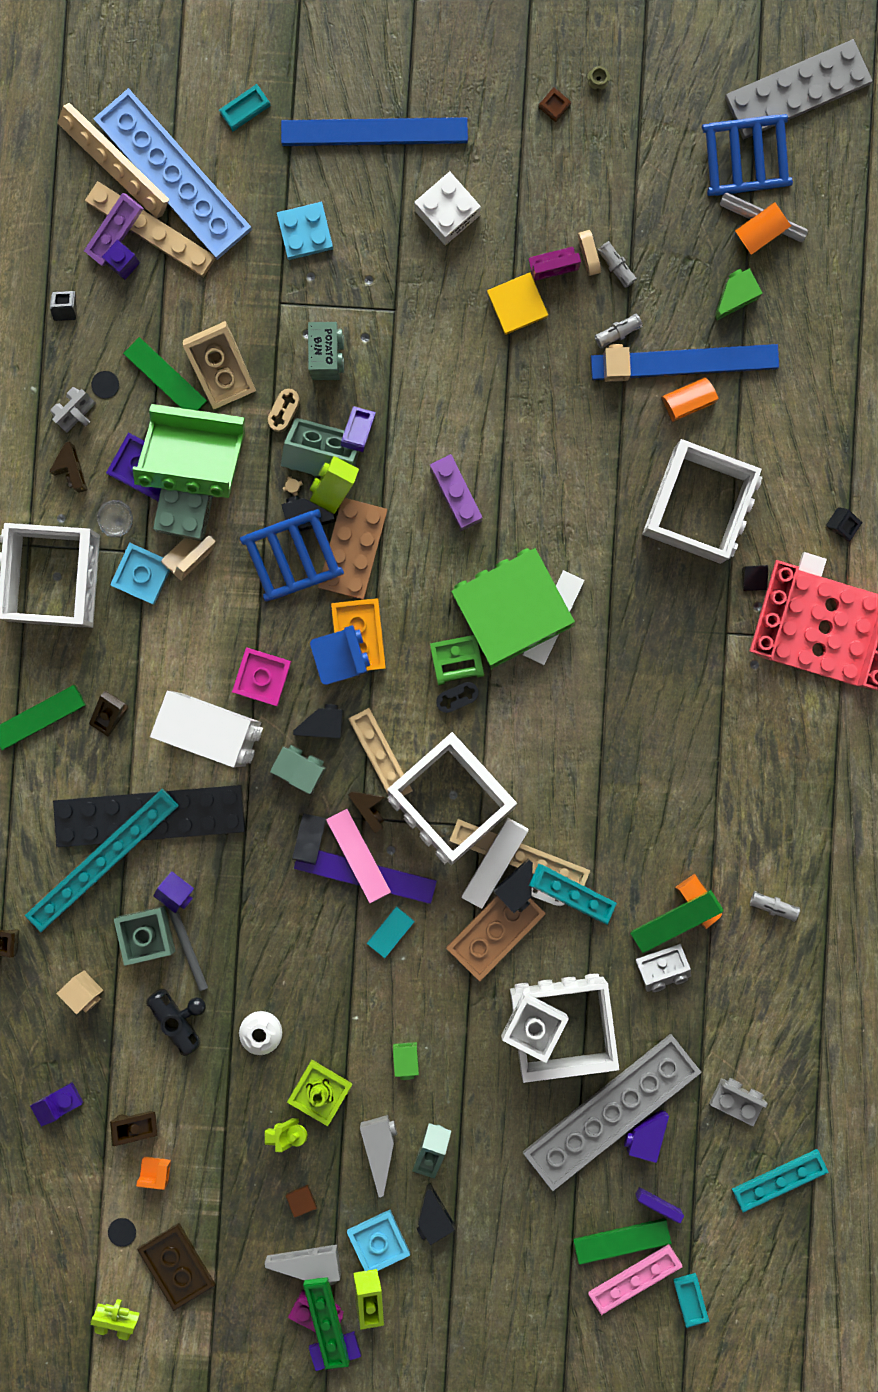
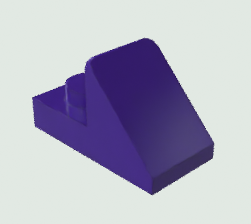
(56, 1104)

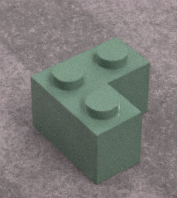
(299, 770)

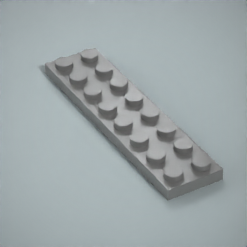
(611, 1112)

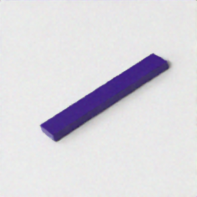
(399, 882)

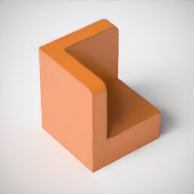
(154, 1173)

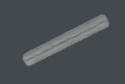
(749, 211)

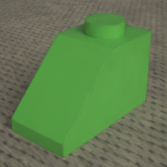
(738, 292)

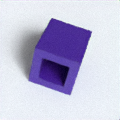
(120, 259)
(174, 892)

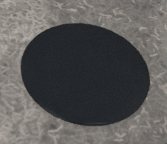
(105, 384)
(122, 1232)

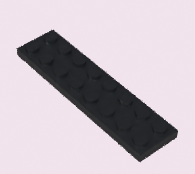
(198, 814)

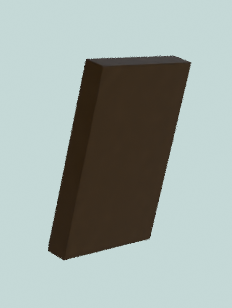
(176, 1266)

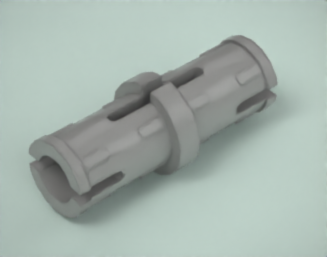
(617, 264)
(618, 331)
(774, 906)

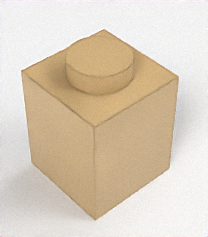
(616, 363)

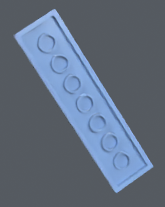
(173, 173)

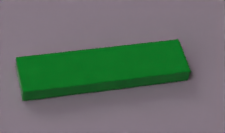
(164, 376)
(40, 716)
(677, 921)
(622, 1241)
(326, 1323)

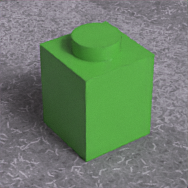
(406, 1060)

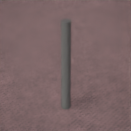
(188, 950)

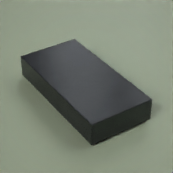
(309, 839)

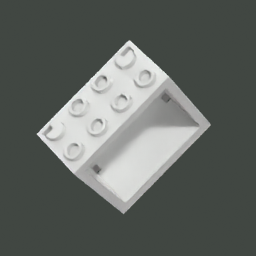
(744, 503)
(10, 565)
(206, 729)
(477, 771)
(571, 1065)

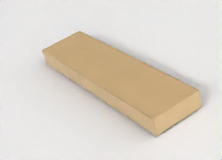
(377, 749)

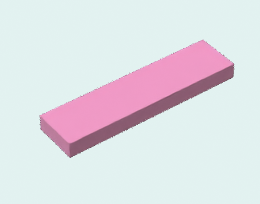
(358, 856)
(635, 1279)

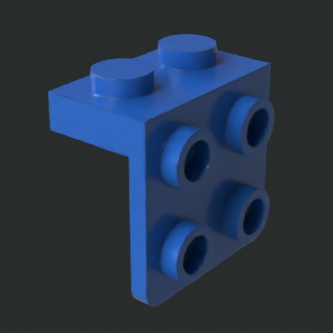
(339, 655)

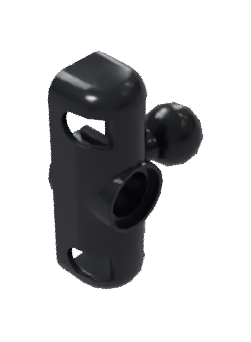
(180, 1034)

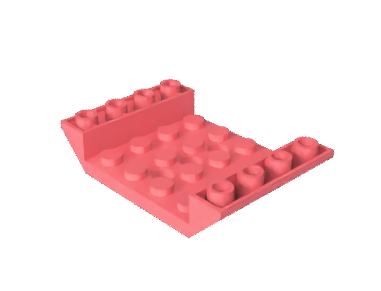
(791, 626)

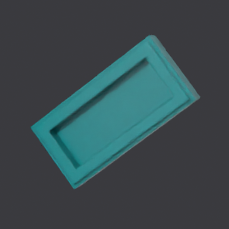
(244, 107)
(390, 932)
(691, 1300)

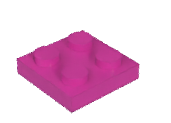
(261, 676)

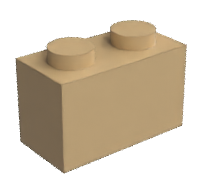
(81, 993)

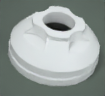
(264, 1021)

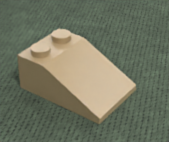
(219, 365)

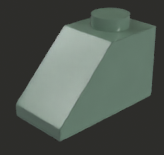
(432, 1150)

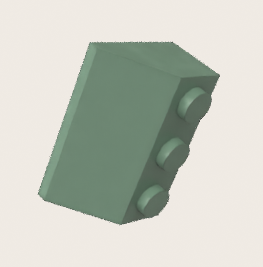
(312, 445)

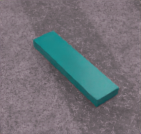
(572, 894)
(780, 1180)

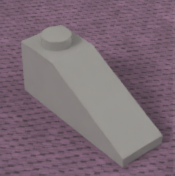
(379, 1141)
(308, 1263)

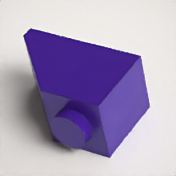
(647, 1137)

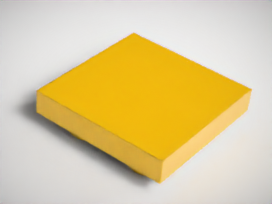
(517, 303)

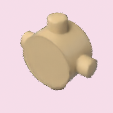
(292, 486)

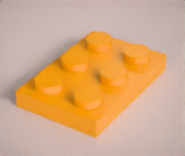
(366, 617)

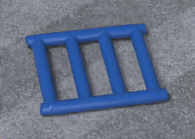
(756, 124)
(292, 524)

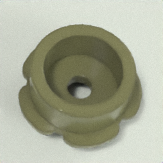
(598, 72)

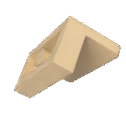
(187, 556)

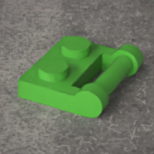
(453, 652)

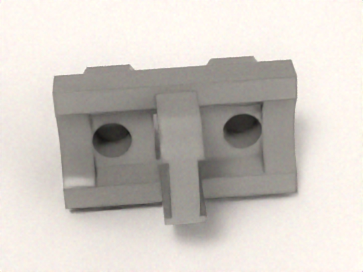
(77, 399)

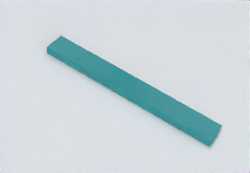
(101, 860)

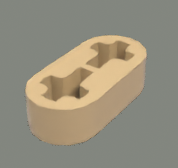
(589, 253)
(289, 412)

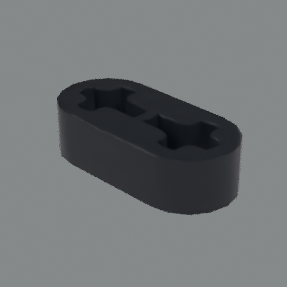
(455, 692)

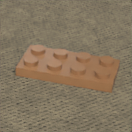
(355, 546)
(492, 935)

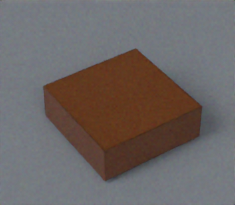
(554, 104)
(301, 1201)

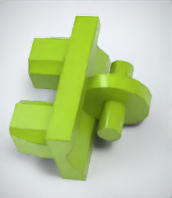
(286, 1135)
(116, 1319)

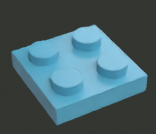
(305, 230)
(140, 574)
(378, 1242)

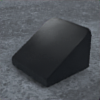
(63, 306)
(844, 523)
(755, 578)

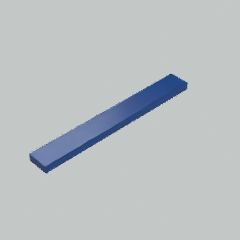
(374, 131)
(695, 361)

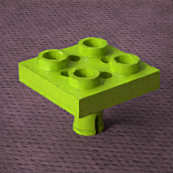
(303, 1096)

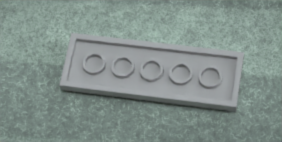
(801, 86)

